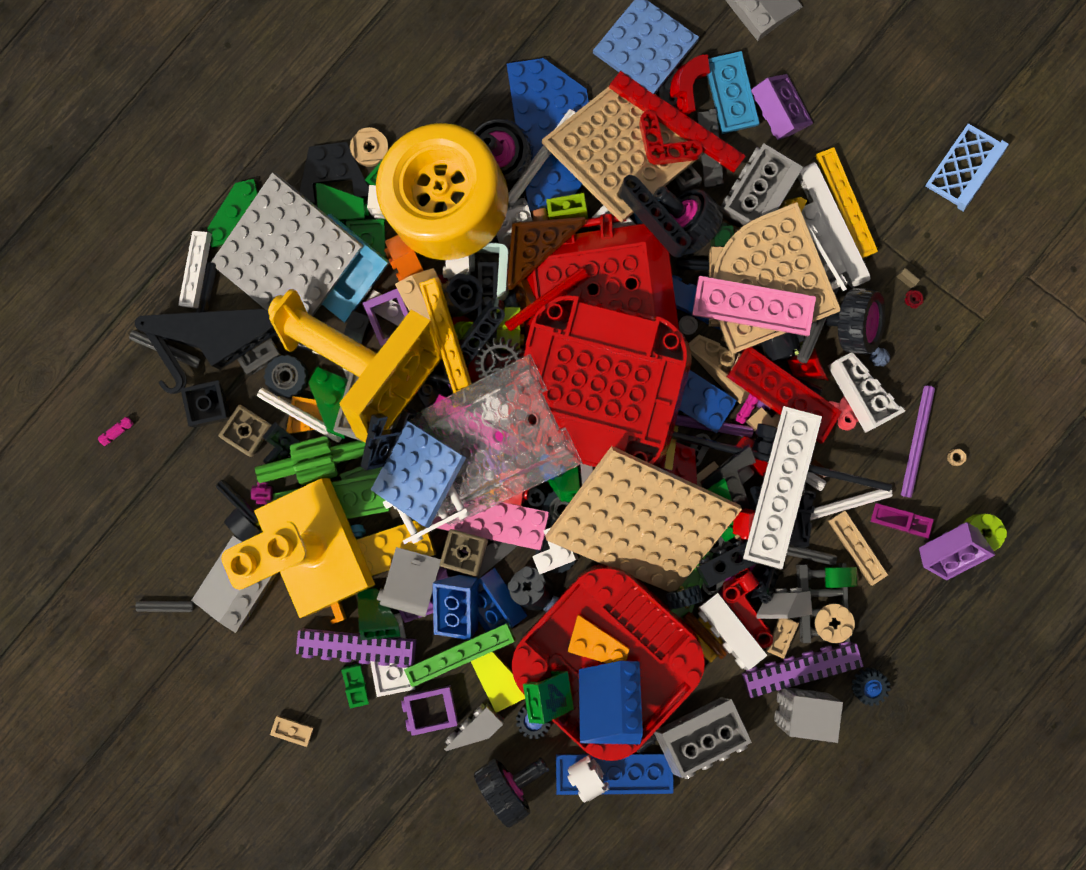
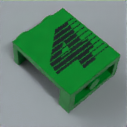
(548, 698)

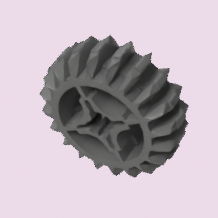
(496, 355)

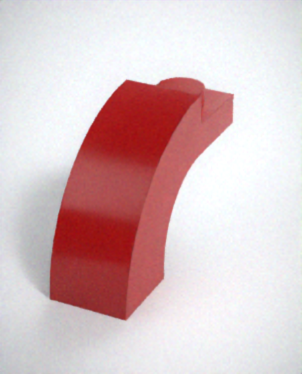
(683, 82)

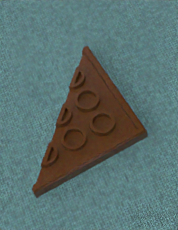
(535, 242)

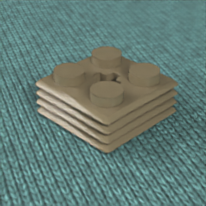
(233, 433)
(458, 541)

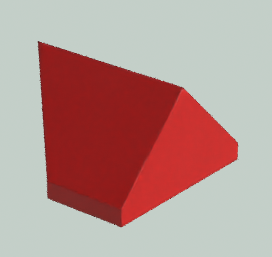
(811, 369)

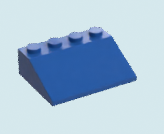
(610, 703)

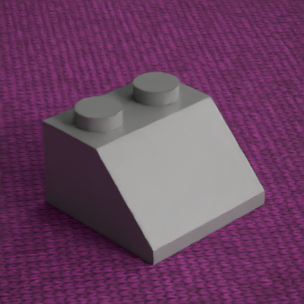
(786, 604)

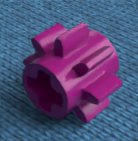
(262, 493)

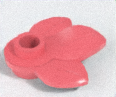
(847, 412)

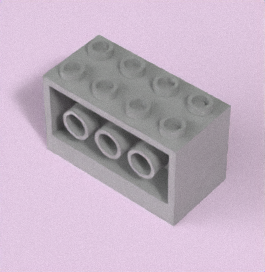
(771, 186)
(809, 714)
(702, 725)

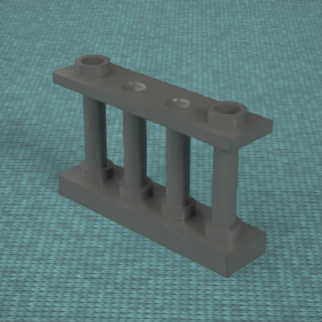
(803, 575)

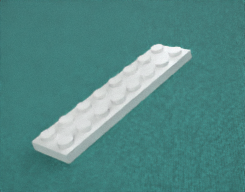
(782, 487)

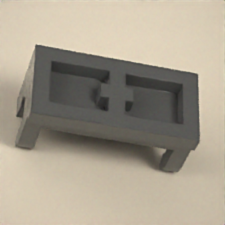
(259, 357)

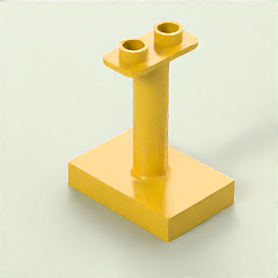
(385, 378)
(308, 544)

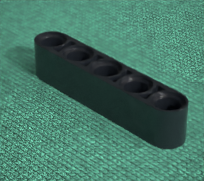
(654, 216)
(480, 332)

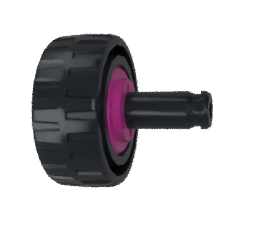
(508, 145)
(695, 213)
(860, 321)
(505, 790)

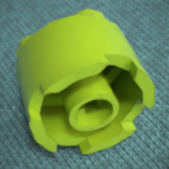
(994, 529)

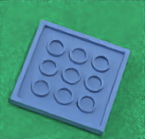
(646, 45)
(418, 474)

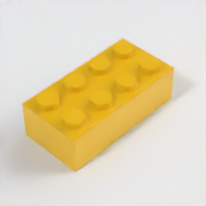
(380, 547)

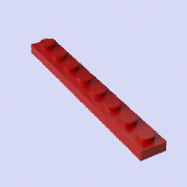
(677, 121)

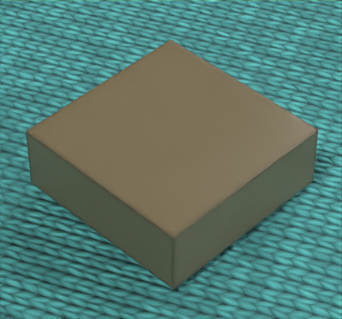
(908, 278)

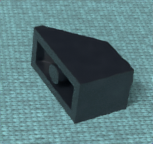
(357, 327)

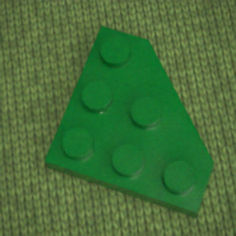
(231, 211)
(328, 392)

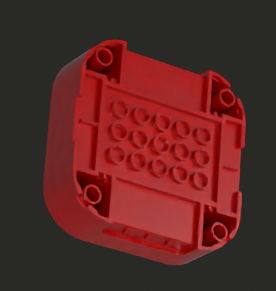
(610, 376)
(628, 611)

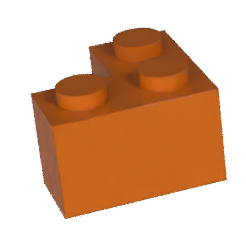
(402, 258)

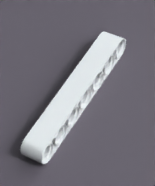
(818, 192)

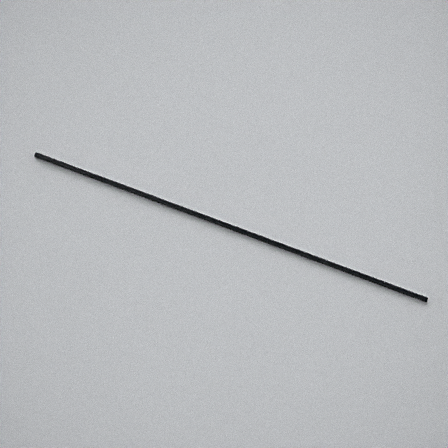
(731, 449)

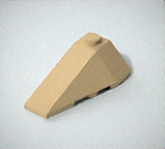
(411, 291)
(718, 363)

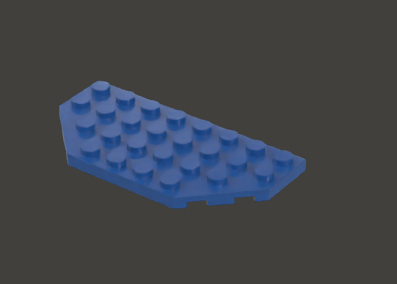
(540, 101)

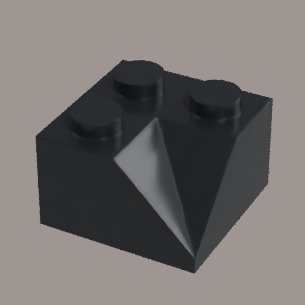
(205, 404)

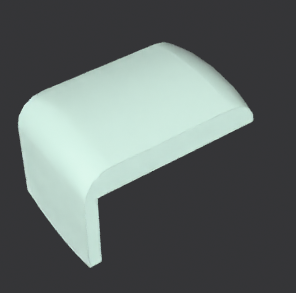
(504, 255)

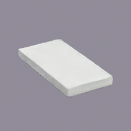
(391, 678)

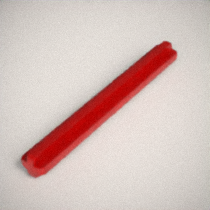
(555, 292)

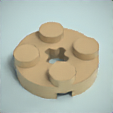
(361, 140)
(841, 614)

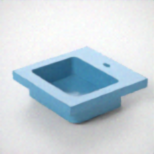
(356, 280)

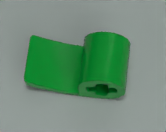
(840, 577)

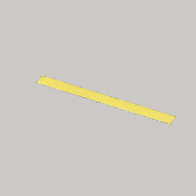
(670, 453)

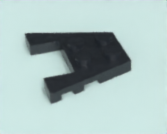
(331, 164)
(381, 442)
(732, 478)
(802, 527)

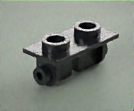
(767, 578)

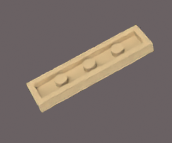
(857, 548)

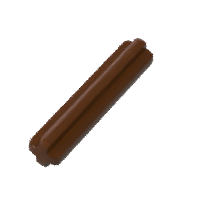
(705, 635)

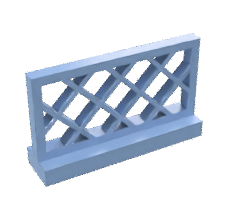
(981, 174)

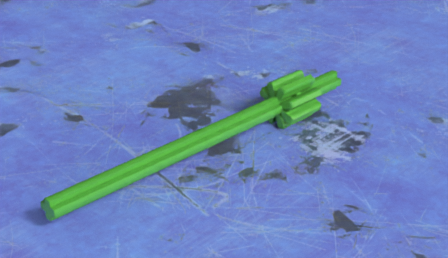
(311, 460)

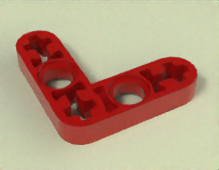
(659, 147)

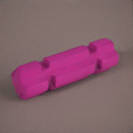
(746, 409)
(115, 431)

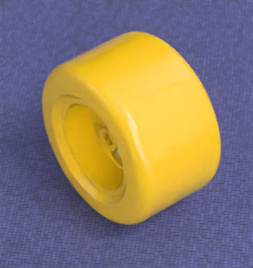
(421, 159)

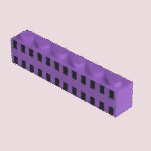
(349, 646)
(802, 669)

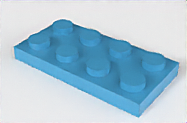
(732, 93)

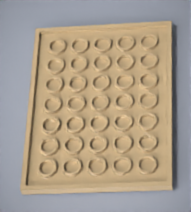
(642, 520)

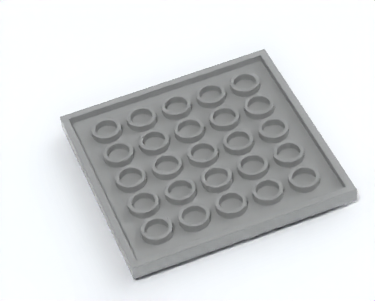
(286, 246)

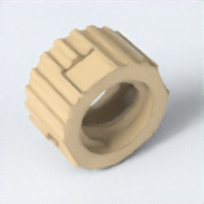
(950, 457)

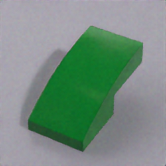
(355, 685)

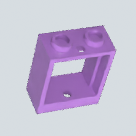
(370, 304)
(449, 704)

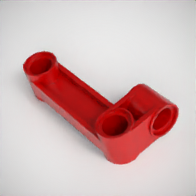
(744, 583)

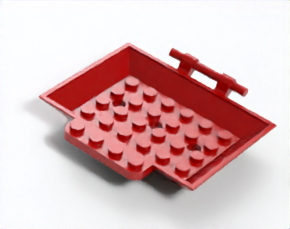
(610, 260)

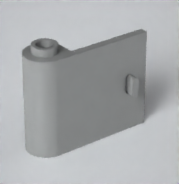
(409, 585)

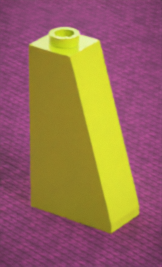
(497, 681)

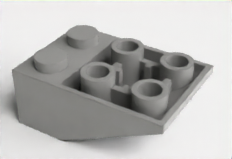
(478, 728)

